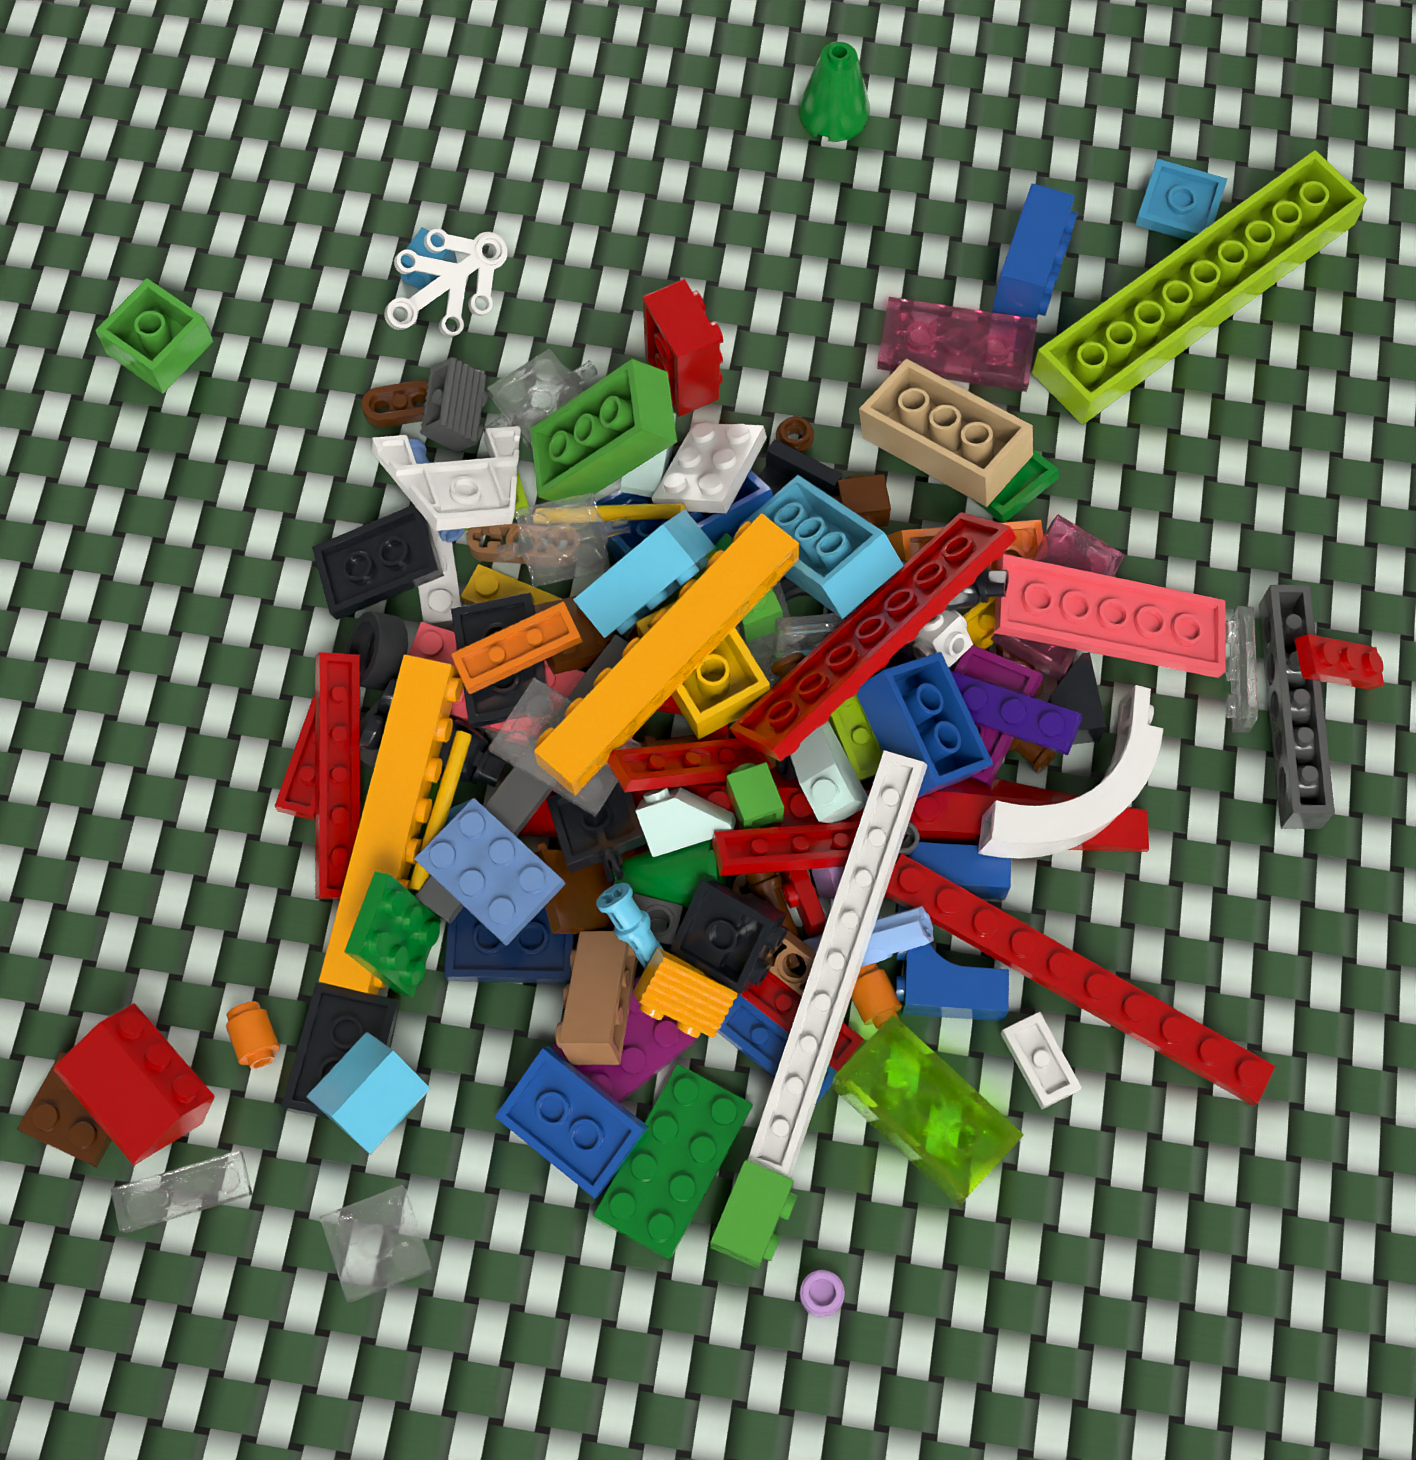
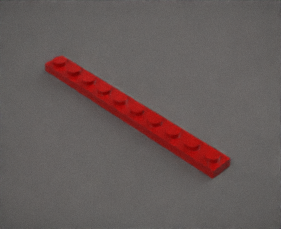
(1080, 981)

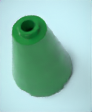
(835, 95)
(672, 875)

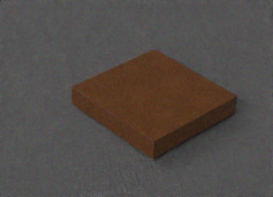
(575, 904)

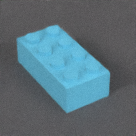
(838, 550)

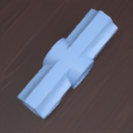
(892, 935)

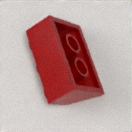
(135, 1084)

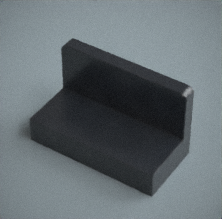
(786, 463)

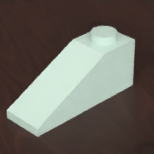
(828, 776)

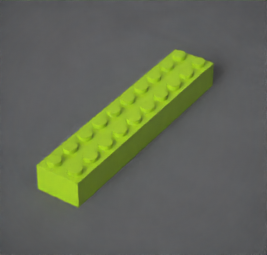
(1197, 287)

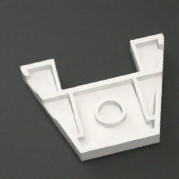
(457, 491)

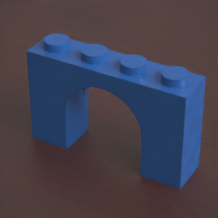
(933, 984)

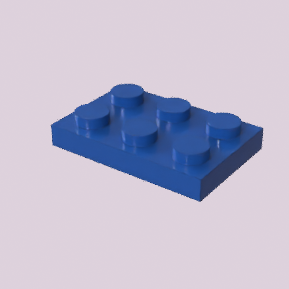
(571, 1122)

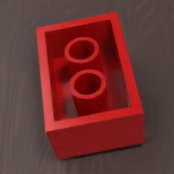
(684, 345)

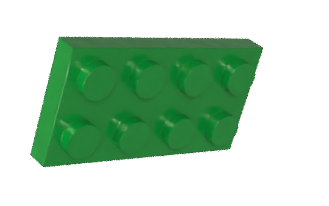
(673, 1162)

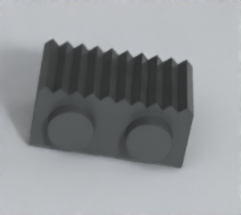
(454, 405)

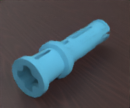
(629, 921)

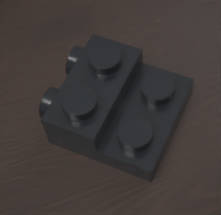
(729, 935)

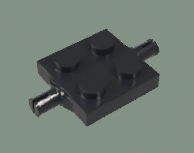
(599, 838)

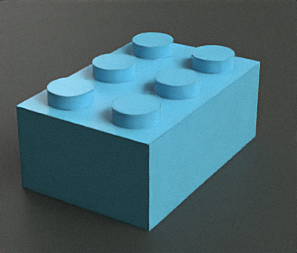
(646, 575)

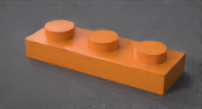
(516, 647)

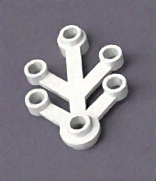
(451, 277)

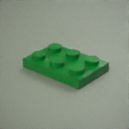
(393, 935)

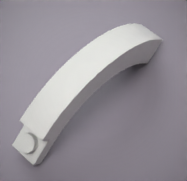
(1049, 829)

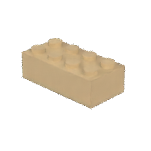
(946, 432)

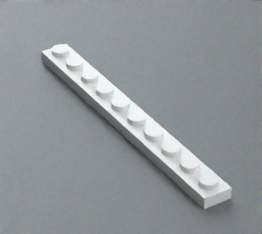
(837, 964)

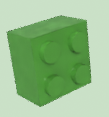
(154, 335)

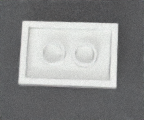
(710, 466)

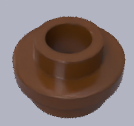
(798, 426)

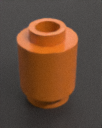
(875, 996)
(252, 1035)

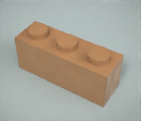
(597, 999)

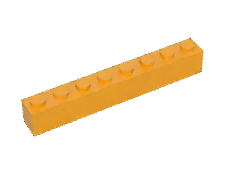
(666, 653)
(395, 802)

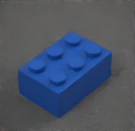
(1036, 253)
(924, 717)

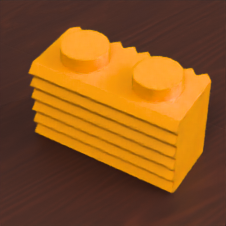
(683, 994)

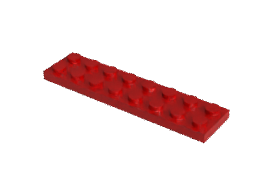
(872, 635)

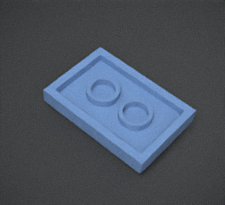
(490, 871)

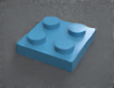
(1180, 200)

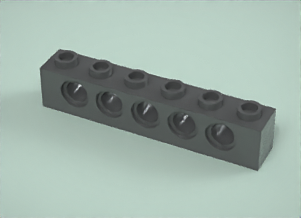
(1295, 711)

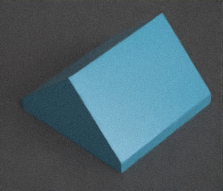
(369, 1092)

